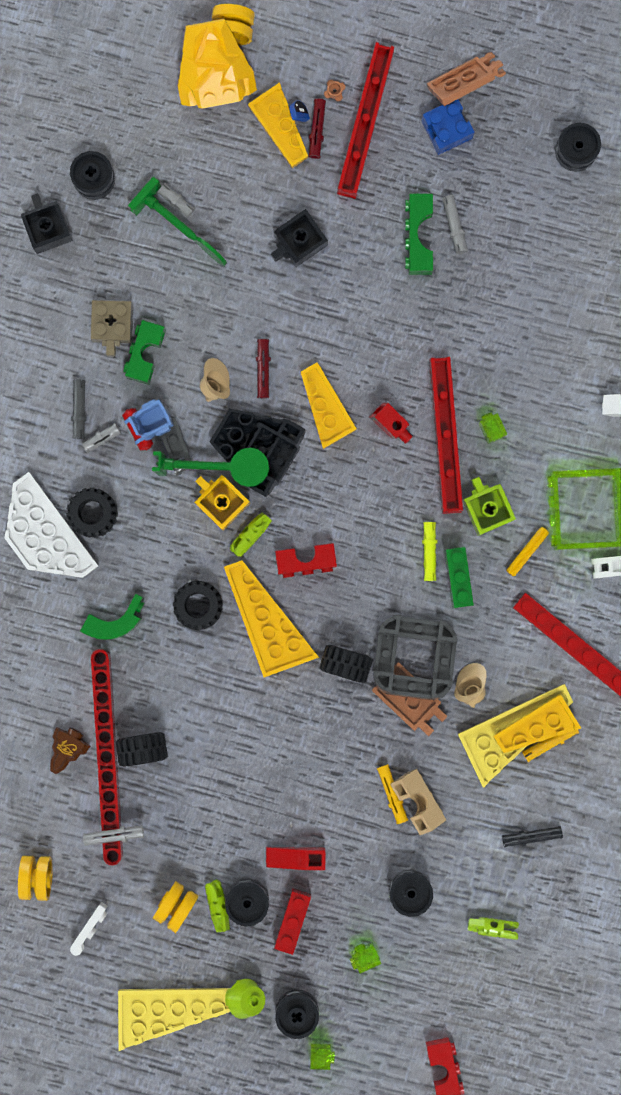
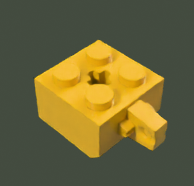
(220, 489)

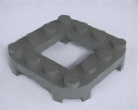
(419, 630)

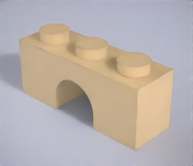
(428, 812)

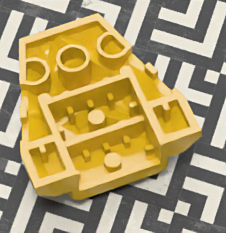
(213, 67)

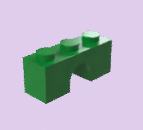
(147, 335)
(459, 577)

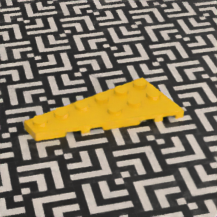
(271, 633)

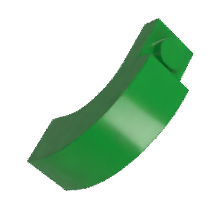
(115, 629)

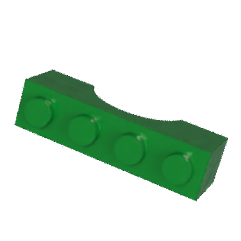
(420, 258)

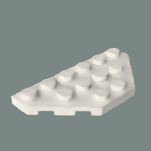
(42, 535)

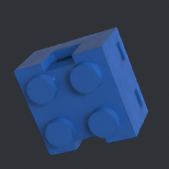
(447, 127)

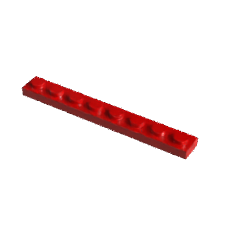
(569, 642)

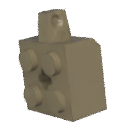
(113, 335)

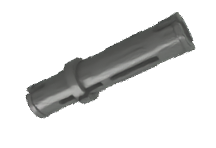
(78, 409)

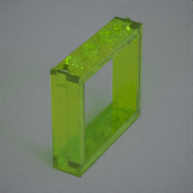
(553, 501)

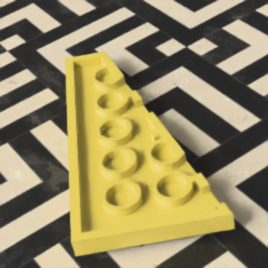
(479, 740)
(157, 1012)

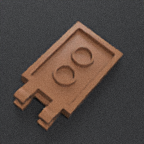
(465, 78)
(412, 710)

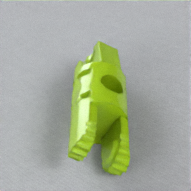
(250, 534)
(217, 907)
(493, 927)

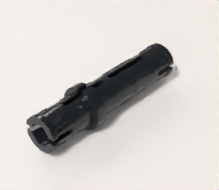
(555, 833)

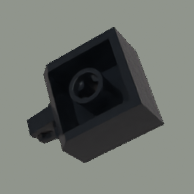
(35, 224)
(296, 250)

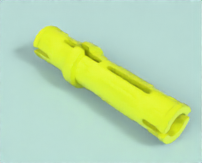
(429, 551)

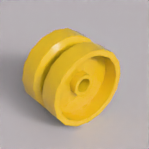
(238, 19)
(35, 878)
(174, 906)

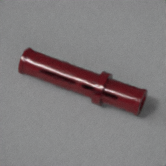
(315, 150)
(263, 345)

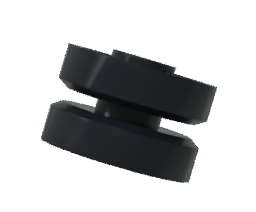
(587, 149)
(93, 164)
(402, 884)
(247, 890)
(297, 1026)

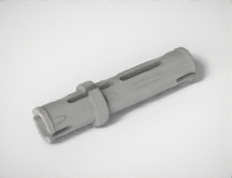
(457, 232)
(137, 832)

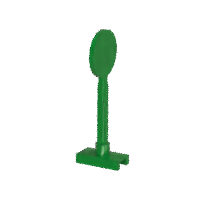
(146, 197)
(247, 467)

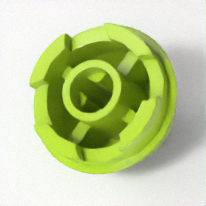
(245, 999)

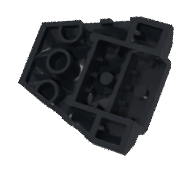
(272, 436)

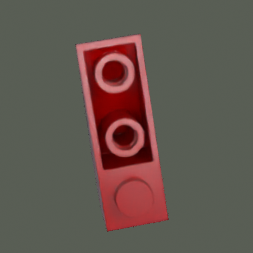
(296, 858)

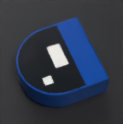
(299, 111)

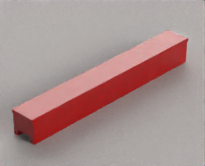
(365, 121)
(446, 435)

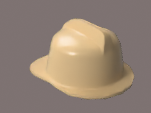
(215, 380)
(471, 684)

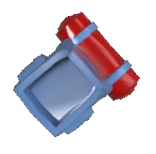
(148, 422)

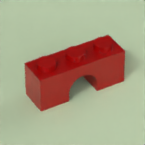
(289, 564)
(292, 921)
(441, 1053)

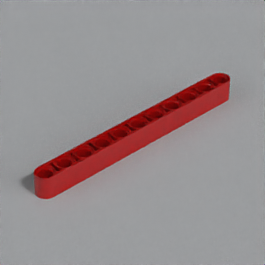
(110, 746)

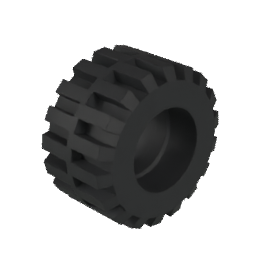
(80, 500)
(185, 593)
(346, 663)
(141, 749)

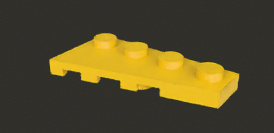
(275, 117)
(328, 412)
(545, 722)

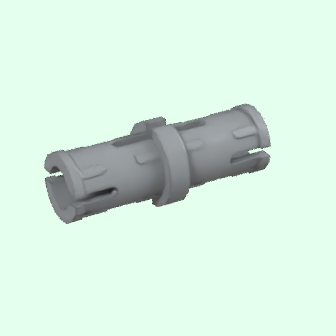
(176, 200)
(101, 438)

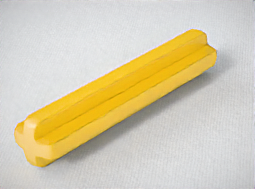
(527, 551)

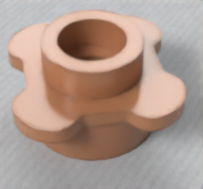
(334, 85)

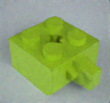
(493, 497)

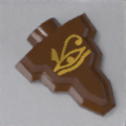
(67, 748)

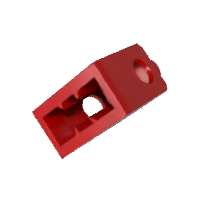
(385, 416)

